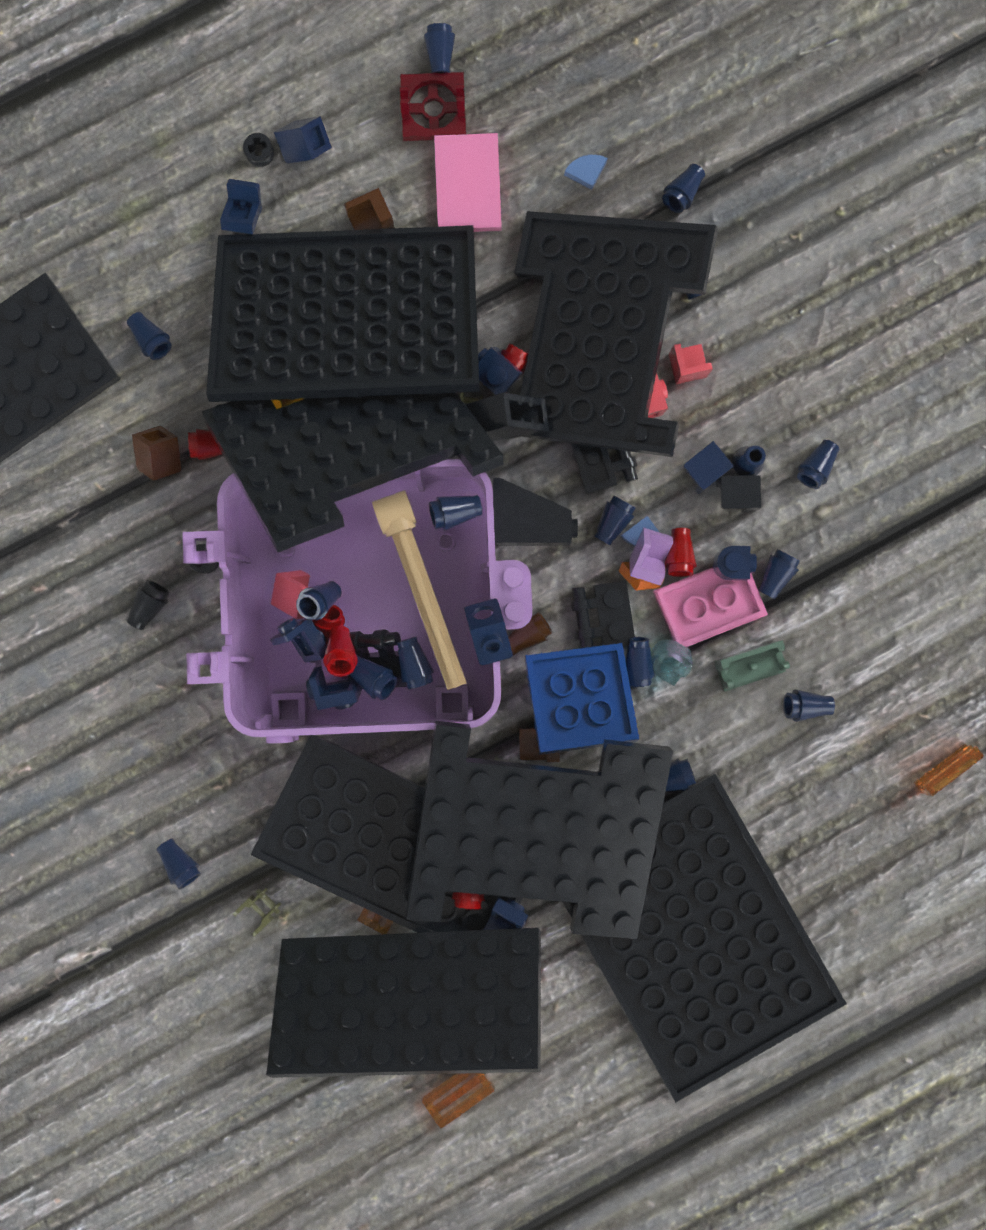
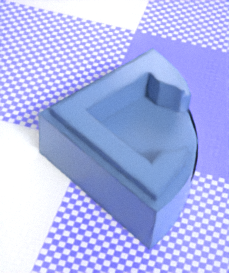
(586, 169)
(633, 534)

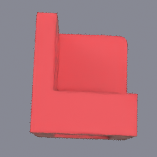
(689, 363)
(287, 589)

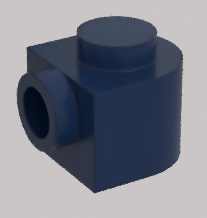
(735, 563)

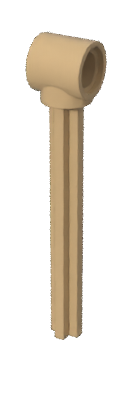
(398, 520)

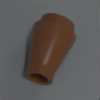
(532, 634)

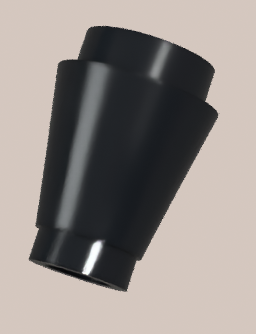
(147, 604)

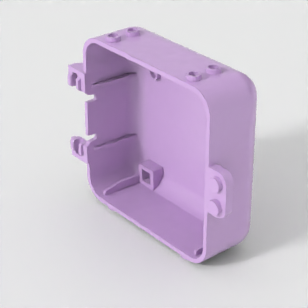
(267, 681)

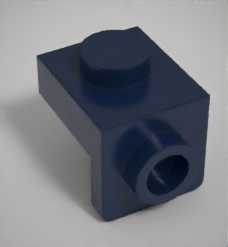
(242, 207)
(496, 370)
(305, 637)
(335, 694)
(507, 916)

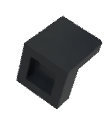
(740, 492)

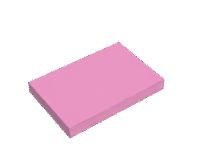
(468, 181)
(707, 606)

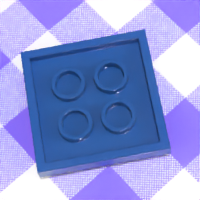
(581, 698)

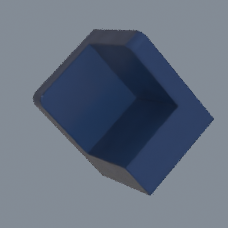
(303, 140)
(707, 466)

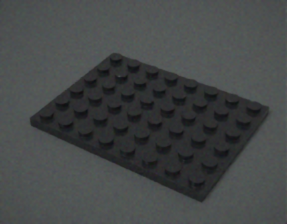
(344, 314)
(716, 949)

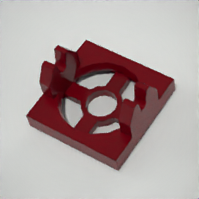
(410, 84)

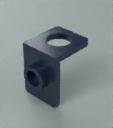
(488, 634)

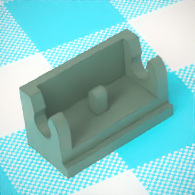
(752, 665)

